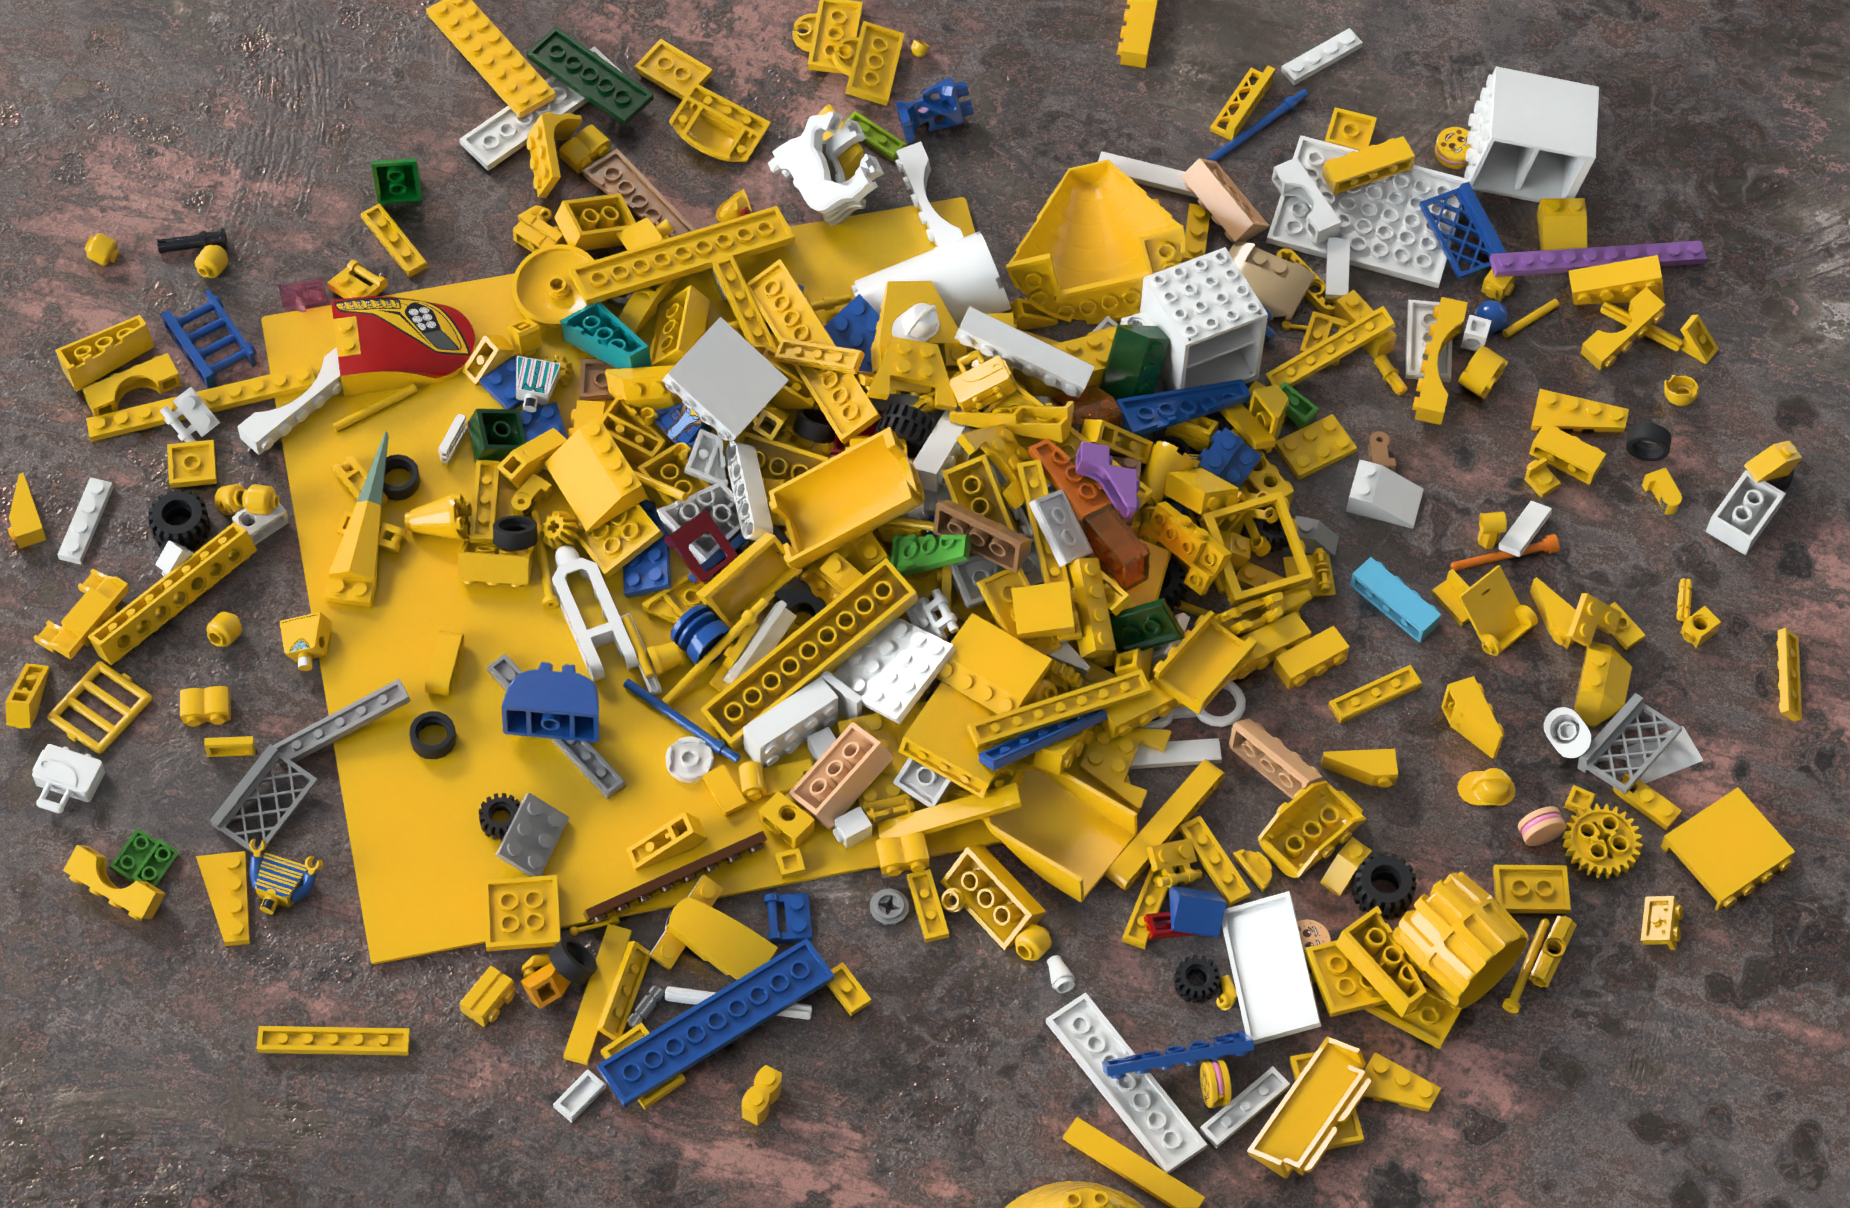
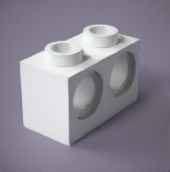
(262, 525)

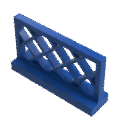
(1478, 220)

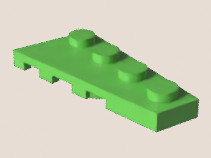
(920, 554)

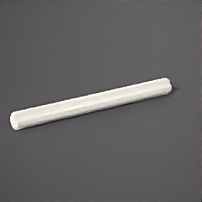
(694, 997)

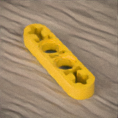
(1315, 298)

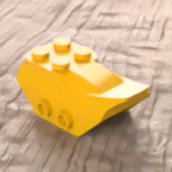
(1309, 828)

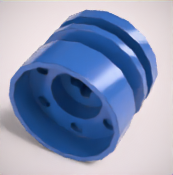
(699, 632)

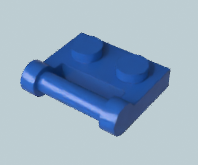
(796, 916)

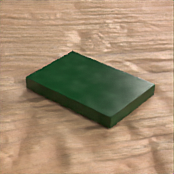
(1145, 627)

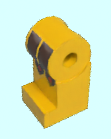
(530, 495)

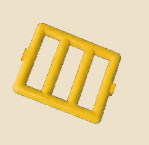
(86, 683)

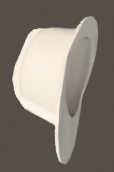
(917, 323)
(1567, 732)

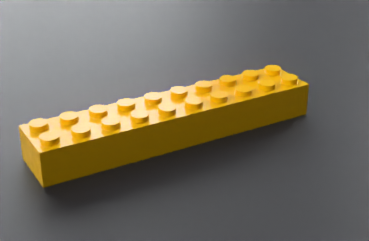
(812, 650)

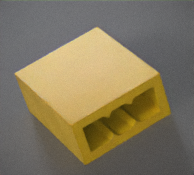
(1200, 490)
(1044, 610)

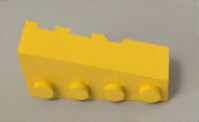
(1616, 281)
(104, 351)

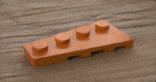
(1081, 491)

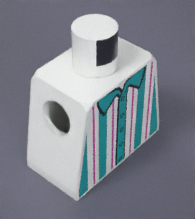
(535, 381)

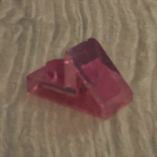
(302, 293)

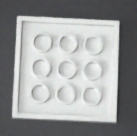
(895, 668)

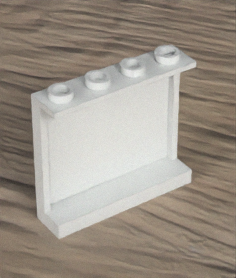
(724, 380)

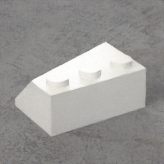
(719, 504)

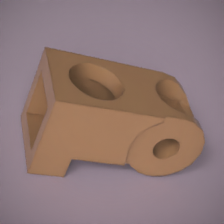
(1379, 450)

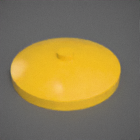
(545, 288)

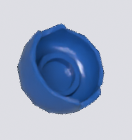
(1493, 311)

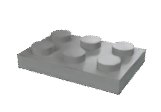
(532, 836)

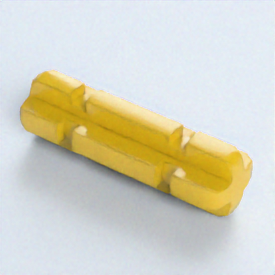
(1684, 599)

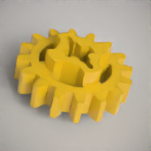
(1064, 677)

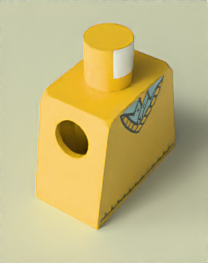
(305, 638)

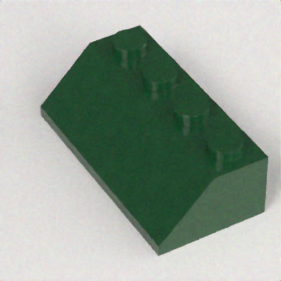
(1134, 361)

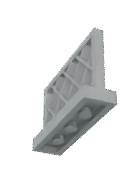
(1610, 737)
(250, 784)

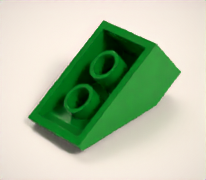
(397, 180)

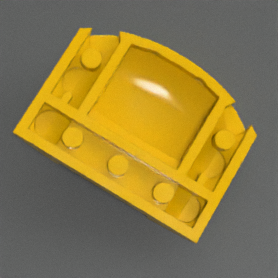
(717, 125)

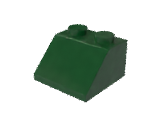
(495, 433)

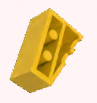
(630, 432)

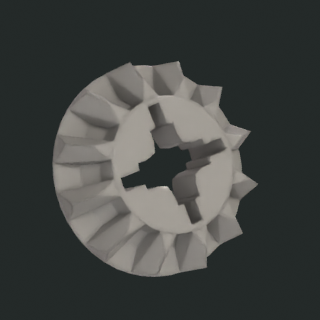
(882, 899)

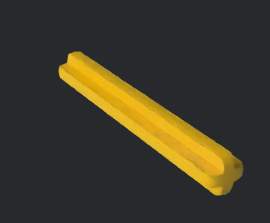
(1654, 332)

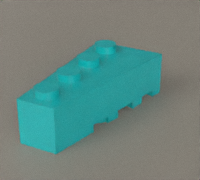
(605, 337)

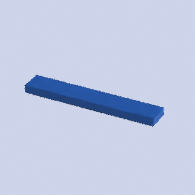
(1038, 739)

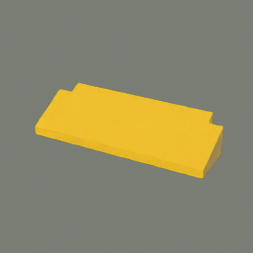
(1312, 1109)

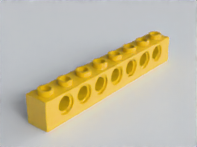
(172, 593)

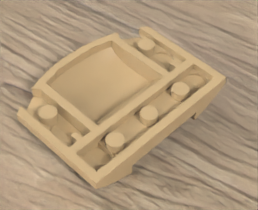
(1274, 280)

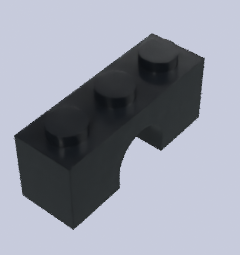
(799, 597)

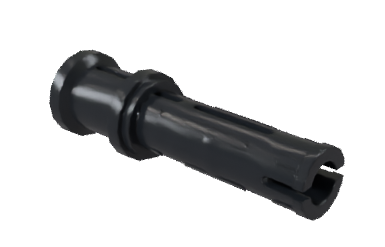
(191, 242)

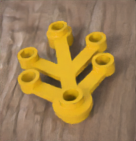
(1258, 543)

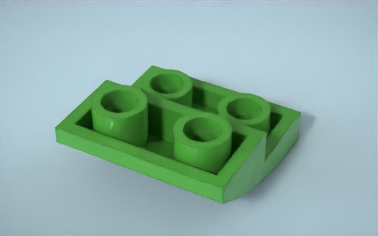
(143, 859)

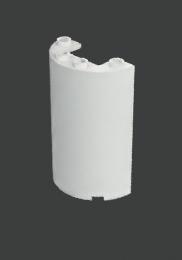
(959, 271)

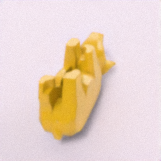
(1262, 611)

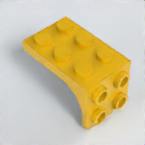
(543, 148)

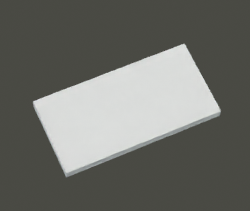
(1270, 968)

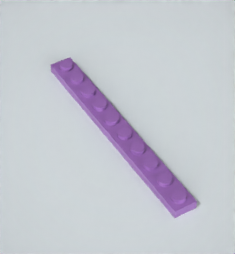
(1570, 259)

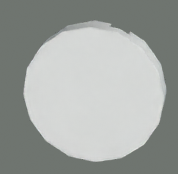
(689, 759)

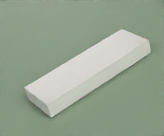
(1337, 268)
(1525, 528)

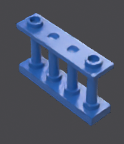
(195, 356)

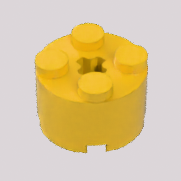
(1483, 371)

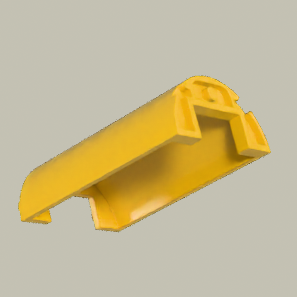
(846, 497)

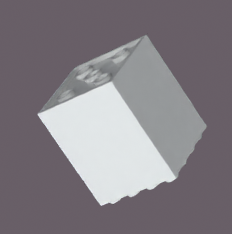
(1531, 136)
(1210, 321)

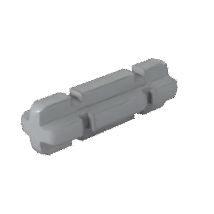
(645, 1006)

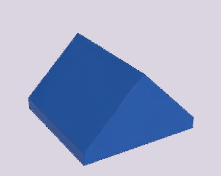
(1196, 911)

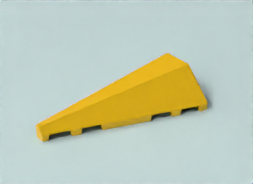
(1024, 420)

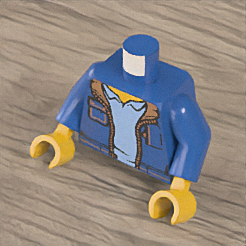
(679, 424)

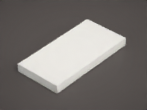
(1418, 325)

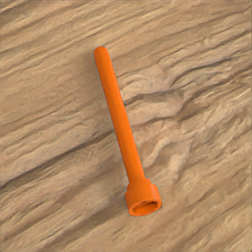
(1548, 544)

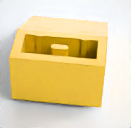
(1472, 715)

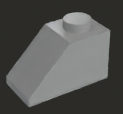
(1316, 535)

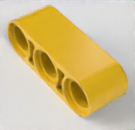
(444, 663)

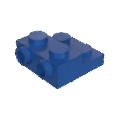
(1229, 458)

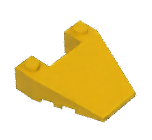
(900, 297)

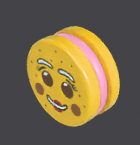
(1452, 147)
(1215, 1083)

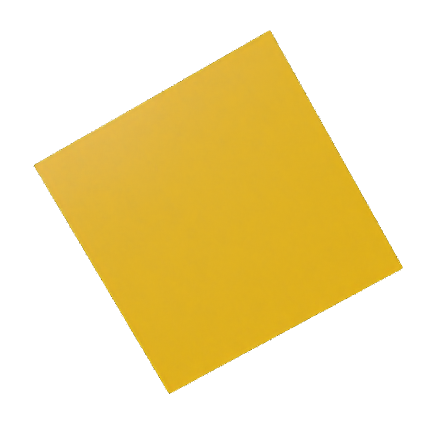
(418, 817)

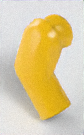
(534, 963)

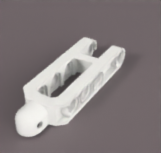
(567, 562)

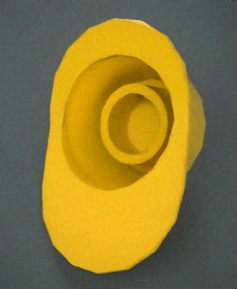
(1486, 788)

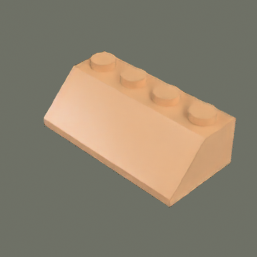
(1224, 200)
(1271, 757)
(841, 775)

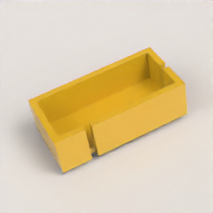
(747, 579)

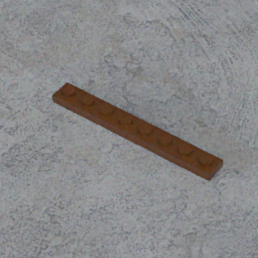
(666, 882)

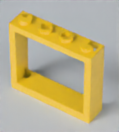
(1228, 576)

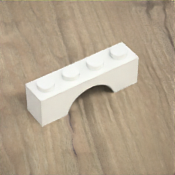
(1293, 180)

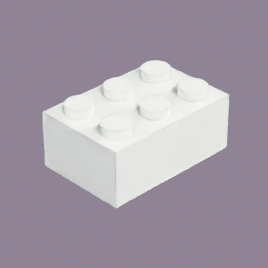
(1745, 513)

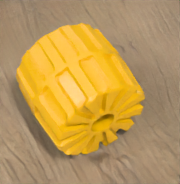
(1460, 940)

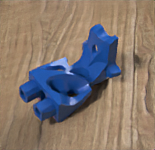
(945, 105)

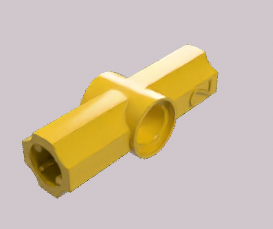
(1547, 962)

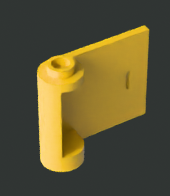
(1497, 612)

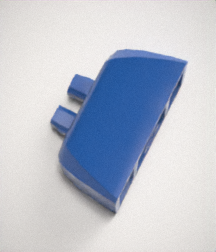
(552, 705)

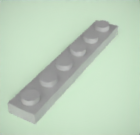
(343, 722)

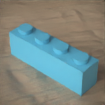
(1395, 599)

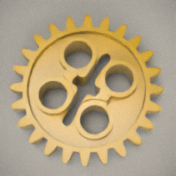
(1622, 835)

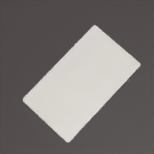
(1677, 756)

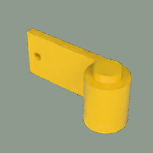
(767, 781)

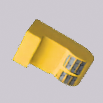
(1664, 490)

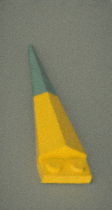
(355, 565)

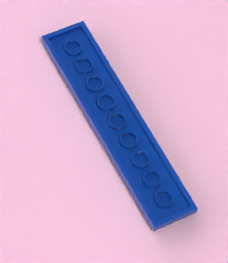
(715, 1022)

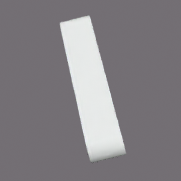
(748, 490)

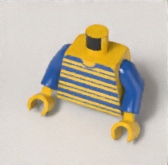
(280, 879)

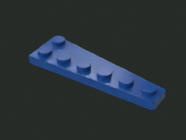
(1168, 408)
(1232, 1043)

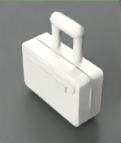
(66, 774)

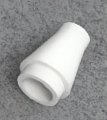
(1061, 977)

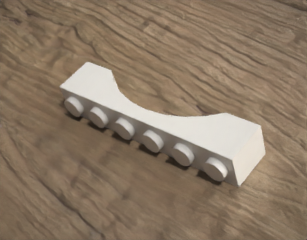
(916, 168)
(267, 427)

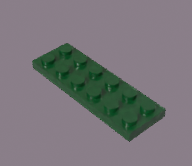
(590, 76)

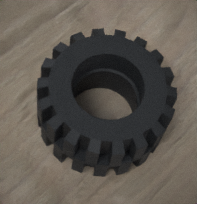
(907, 424)
(177, 505)
(1388, 869)

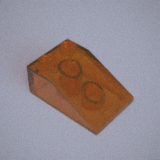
(1092, 404)

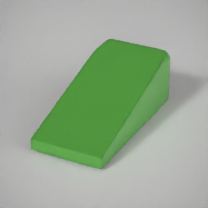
(1299, 408)

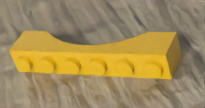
(1433, 396)

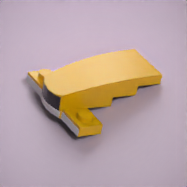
(711, 935)

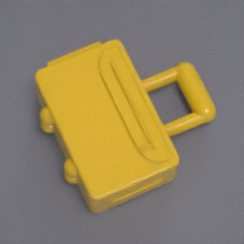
(982, 383)

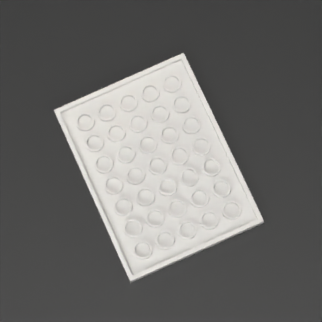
(1378, 218)

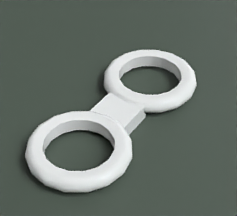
(1205, 717)

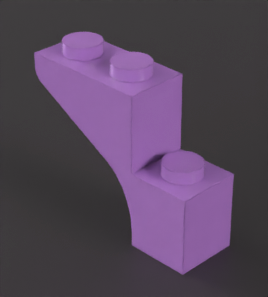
(1118, 482)

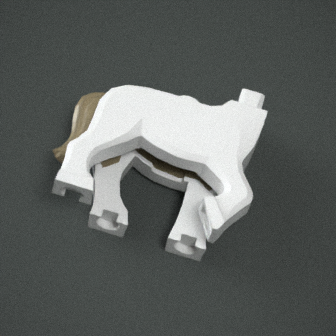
(819, 172)

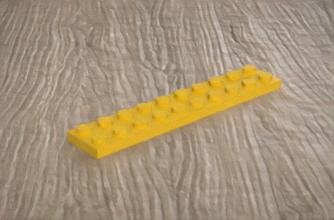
(681, 255)
(793, 318)

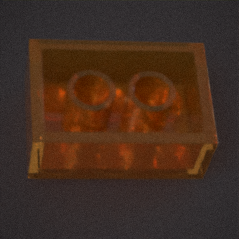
(1117, 547)

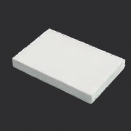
(1061, 527)

